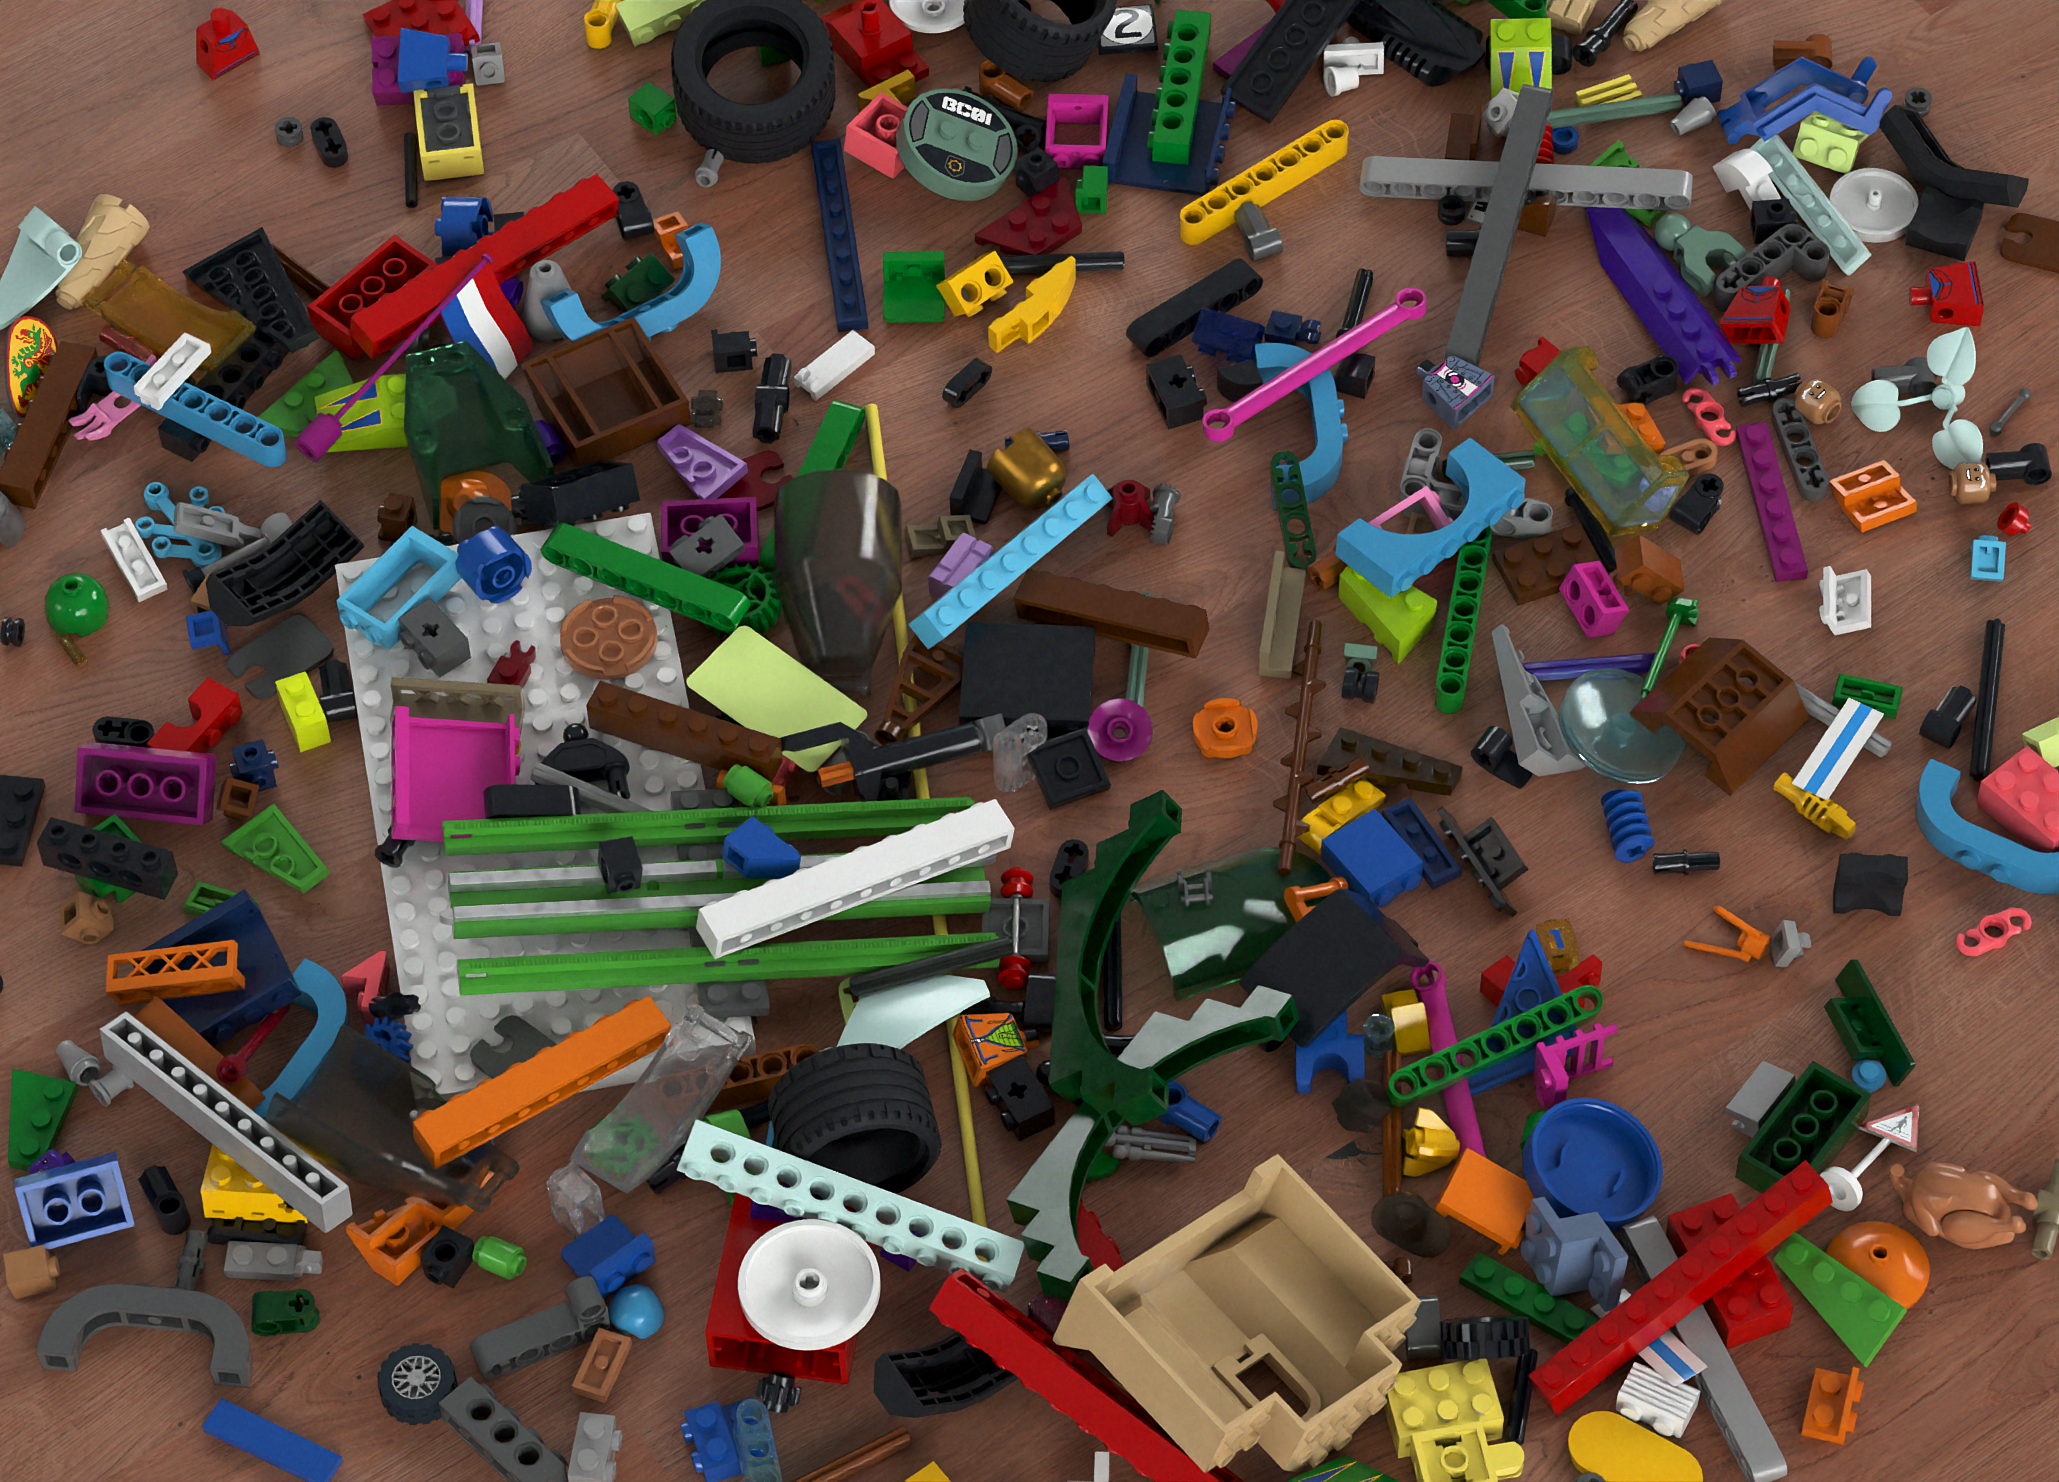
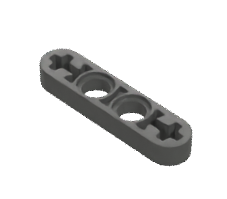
(1796, 450)

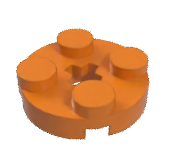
(1225, 744)

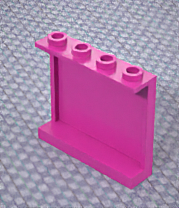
(444, 769)

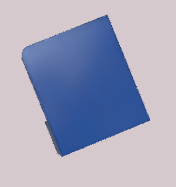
(207, 630)

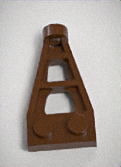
(938, 661)

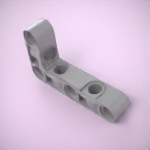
(1421, 470)

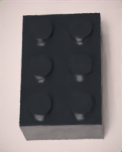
(580, 493)

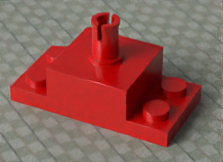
(873, 42)

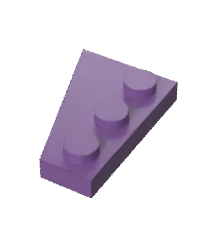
(700, 463)

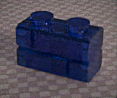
(1226, 335)

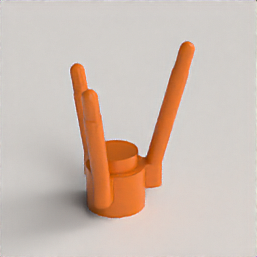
(1751, 940)

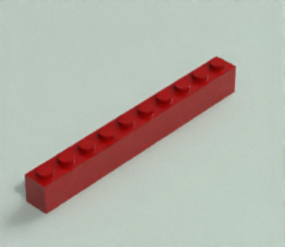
(512, 251)
(1681, 1288)
(1065, 1381)

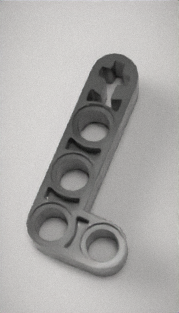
(1786, 249)
(543, 1332)

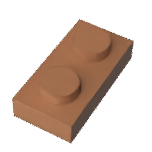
(601, 1365)

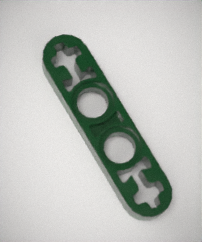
(1292, 511)

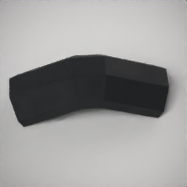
(1935, 169)
(283, 570)
(937, 1378)

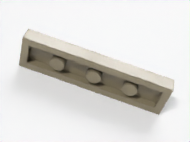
(1281, 619)
(457, 703)

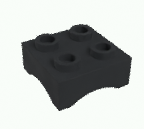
(1944, 224)
(1870, 883)

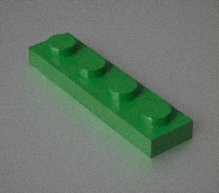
(1525, 1298)

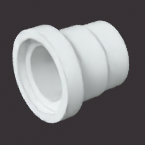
(1340, 79)

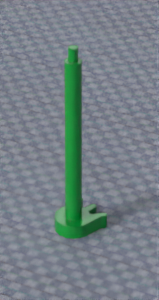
(1678, 611)

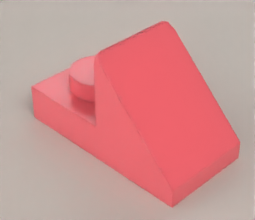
(367, 981)

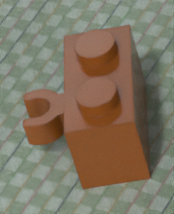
(1648, 570)

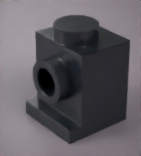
(733, 351)

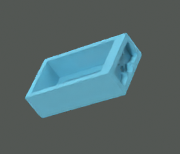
(385, 573)

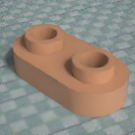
(1690, 452)

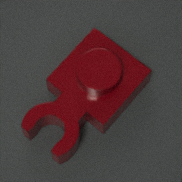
(513, 669)

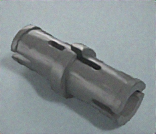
(191, 1262)

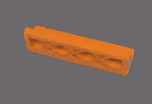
(177, 983)

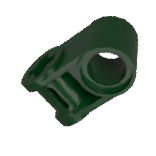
(281, 1312)

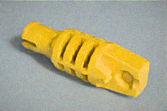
(1821, 812)

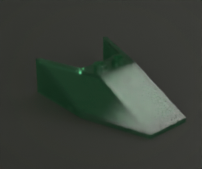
(465, 420)

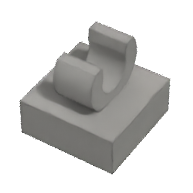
(1788, 943)

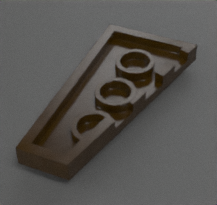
(1391, 763)

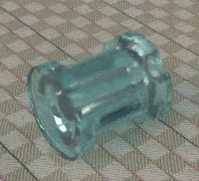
(1378, 1035)

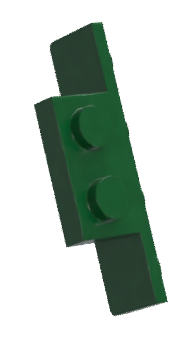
(1866, 1024)

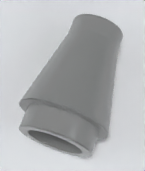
(1694, 115)
(79, 1064)

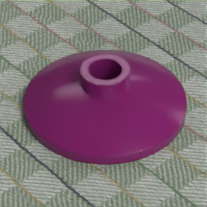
(1120, 715)

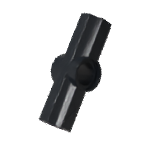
(772, 398)

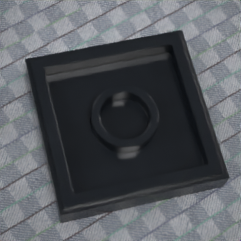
(1068, 768)

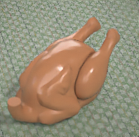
(1961, 1205)

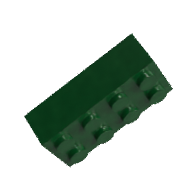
(1806, 1125)

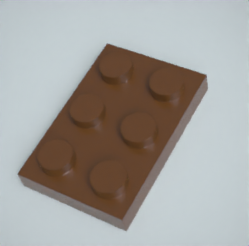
(1542, 563)

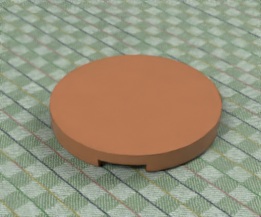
(608, 637)

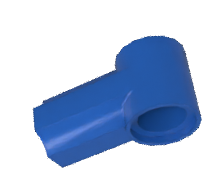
(1190, 1114)

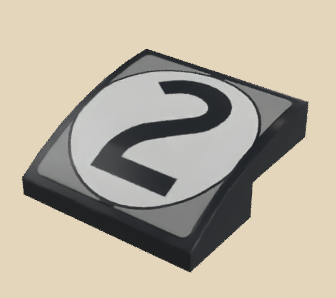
(1130, 31)

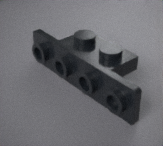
(1490, 853)

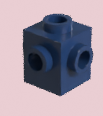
(254, 764)

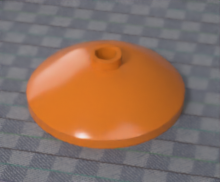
(1900, 1274)

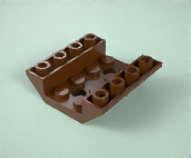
(1748, 719)

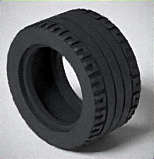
(765, 129)

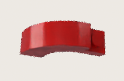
(1496, 977)

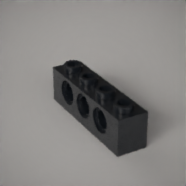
(107, 858)

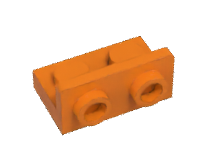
(1830, 1405)

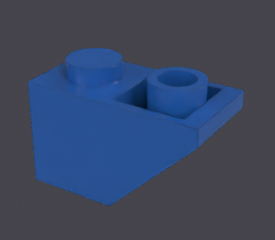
(759, 852)

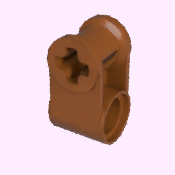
(1830, 309)

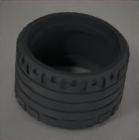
(1035, 46)
(859, 1115)

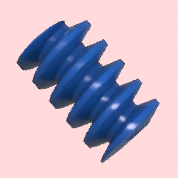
(1627, 824)

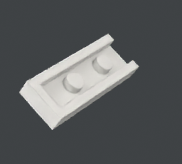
(834, 365)
(171, 370)
(134, 560)

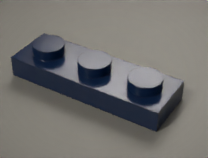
(1415, 830)

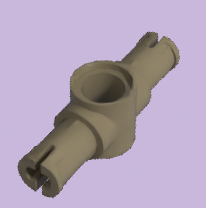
(2047, 1217)

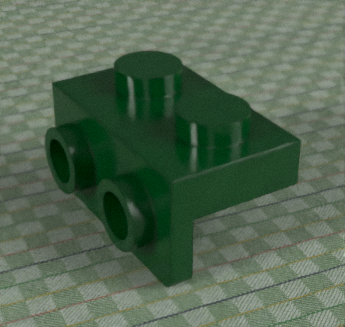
(641, 284)

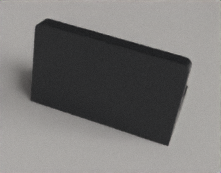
(974, 490)

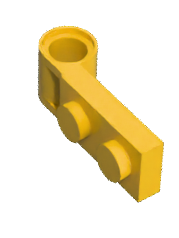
(1340, 811)

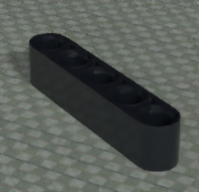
(1180, 314)

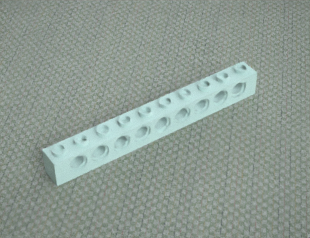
(841, 1190)

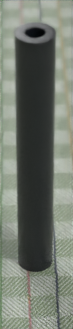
(410, 170)

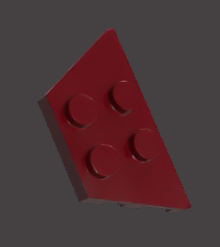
(1036, 224)

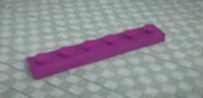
(1771, 502)

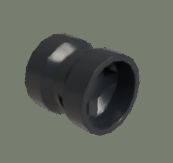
(1368, 685)

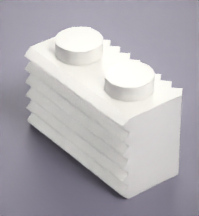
(1654, 1401)

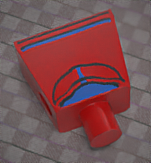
(223, 43)
(1951, 294)
(1757, 314)

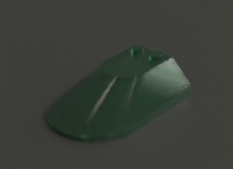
(1247, 915)

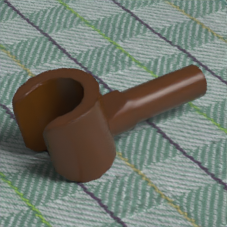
(1401, 1268)

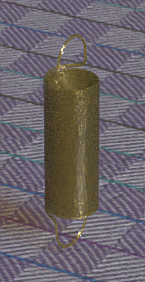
(71, 649)

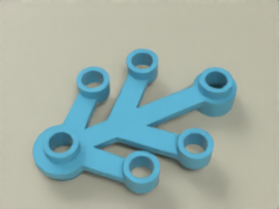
(197, 546)

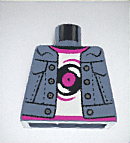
(1455, 389)

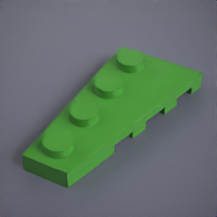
(1846, 1301)

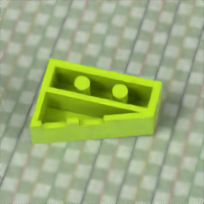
(1394, 621)

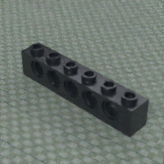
(232, 382)

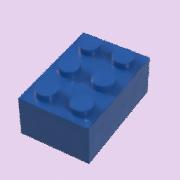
(74, 1202)

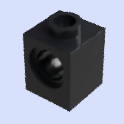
(1035, 172)
(620, 865)
(447, 1244)

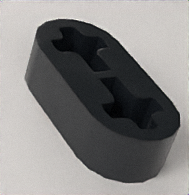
(334, 140)
(967, 383)
(1063, 867)

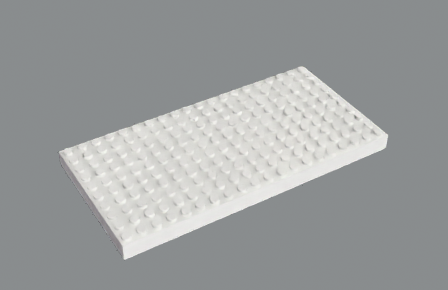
(553, 699)

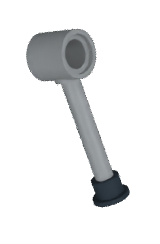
(270, 529)

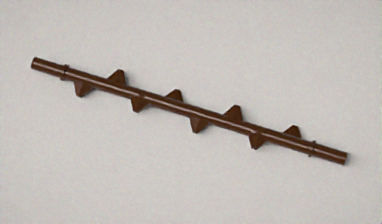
(1296, 759)

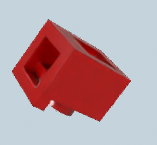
(1535, 360)

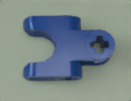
(1330, 1051)

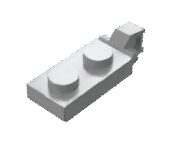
(213, 526)
(270, 1261)

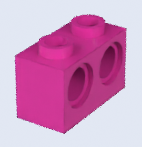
(1593, 599)

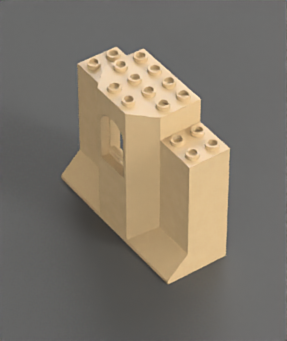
(1259, 1281)

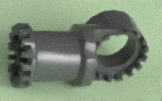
(1161, 509)

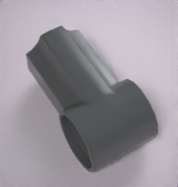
(1258, 235)
(1911, 377)

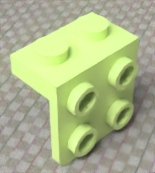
(1828, 143)

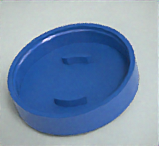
(1591, 1160)

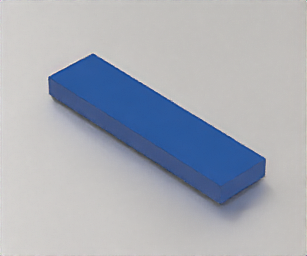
(271, 1443)

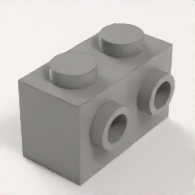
(594, 1449)

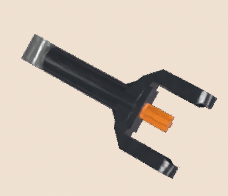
(872, 764)

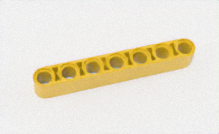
(1264, 181)

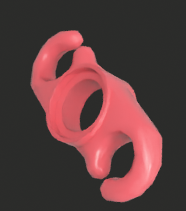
(1708, 404)
(1999, 920)

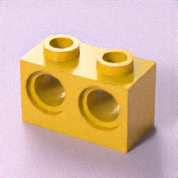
(973, 280)

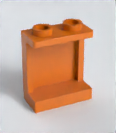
(1486, 1199)

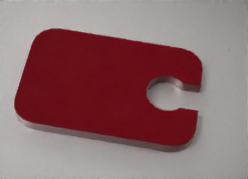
(751, 483)

